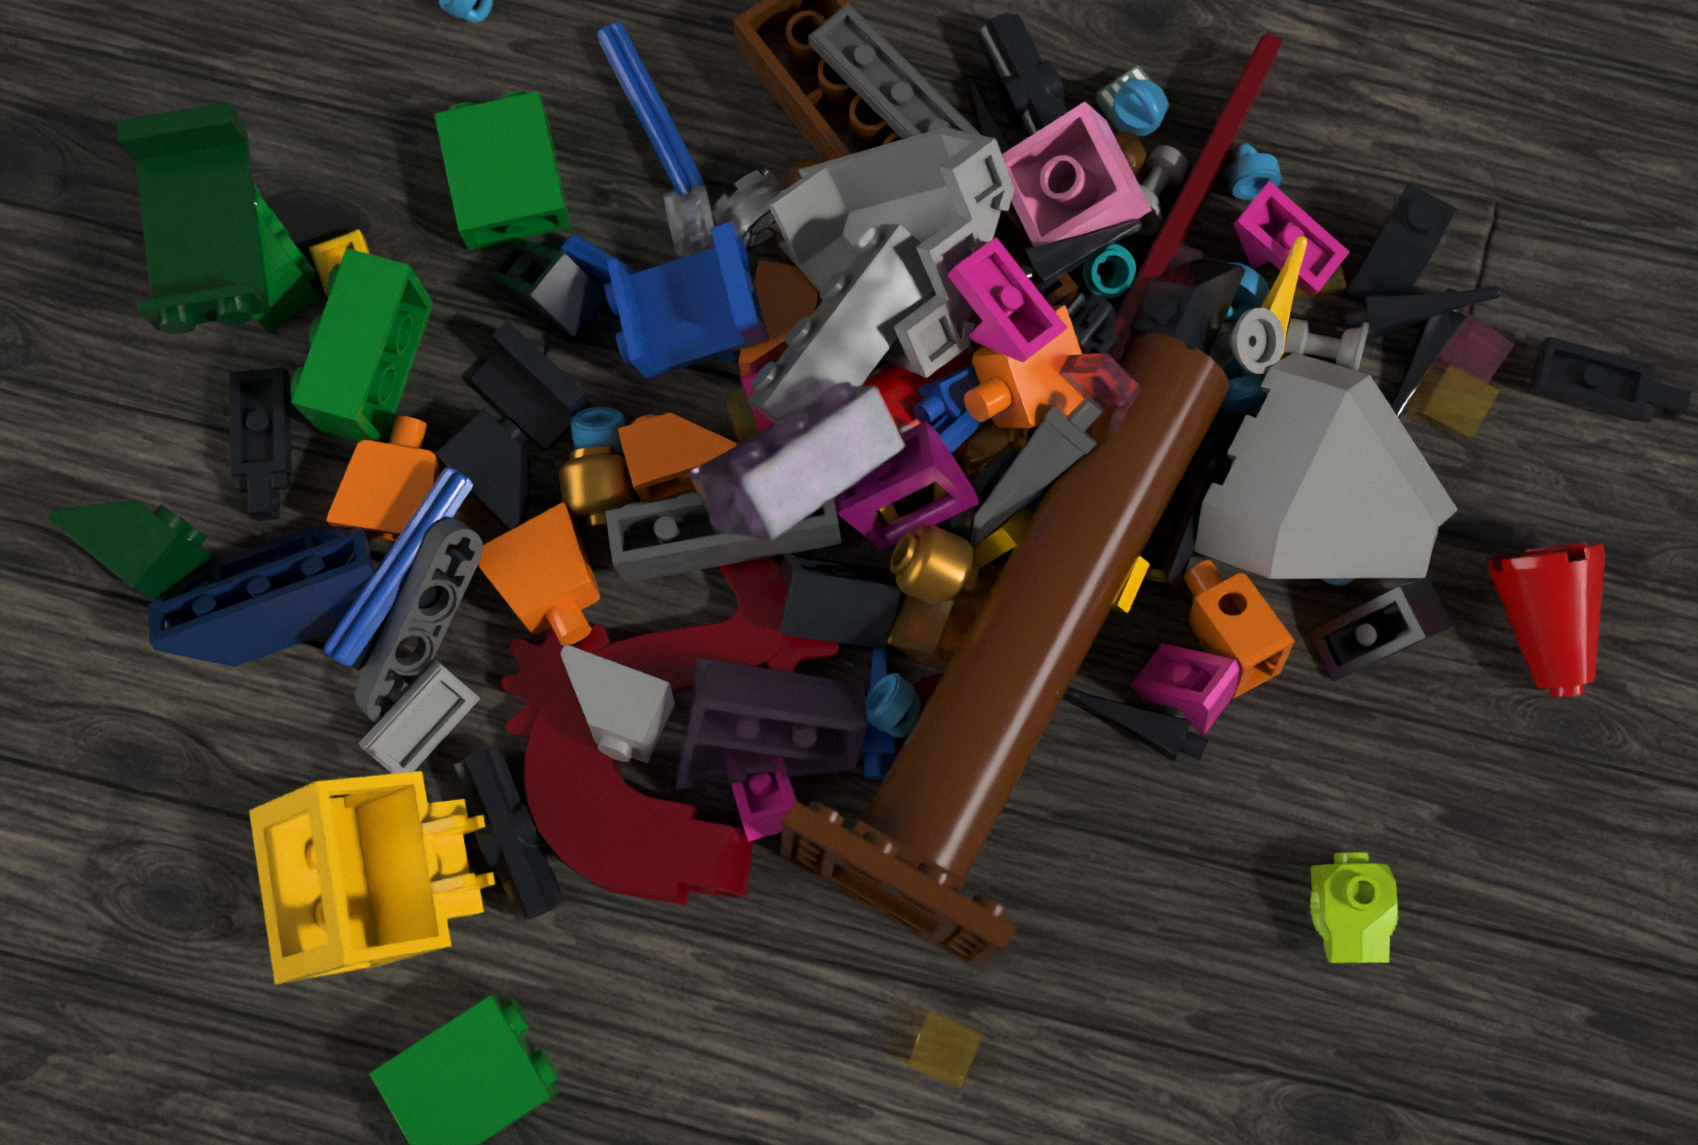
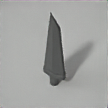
(1047, 454)

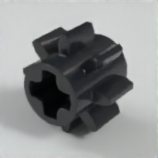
(1092, 322)

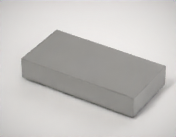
(419, 720)

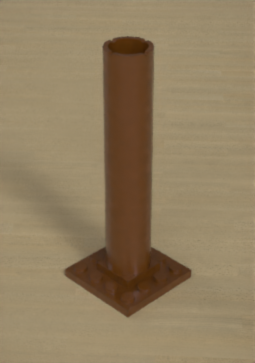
(1015, 666)

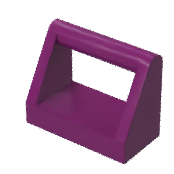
(912, 468)

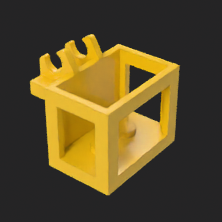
(361, 874)

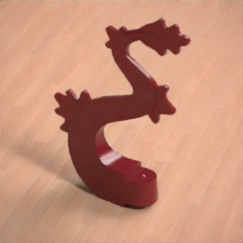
(579, 793)

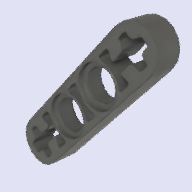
(427, 623)

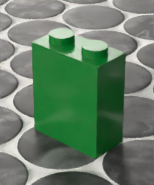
(502, 170)
(468, 1077)

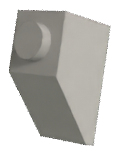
(619, 703)

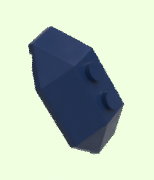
(263, 597)

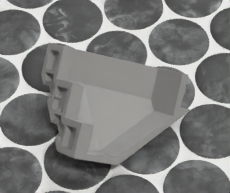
(936, 186)
(1324, 483)

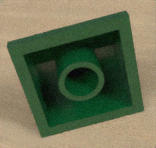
(138, 544)

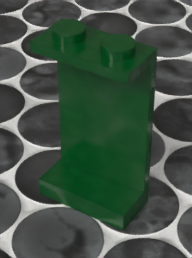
(197, 217)

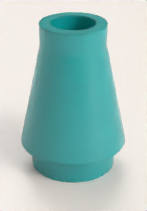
(1117, 275)

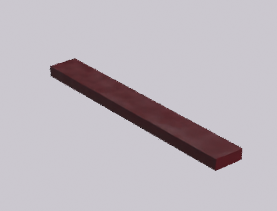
(1197, 184)

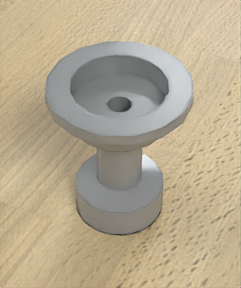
(1165, 168)
(1255, 341)
(1345, 351)

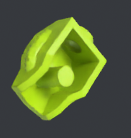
(1354, 908)

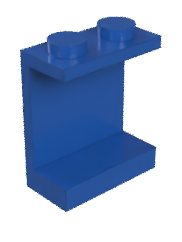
(687, 307)

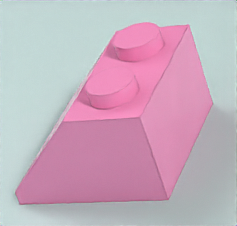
(1072, 179)

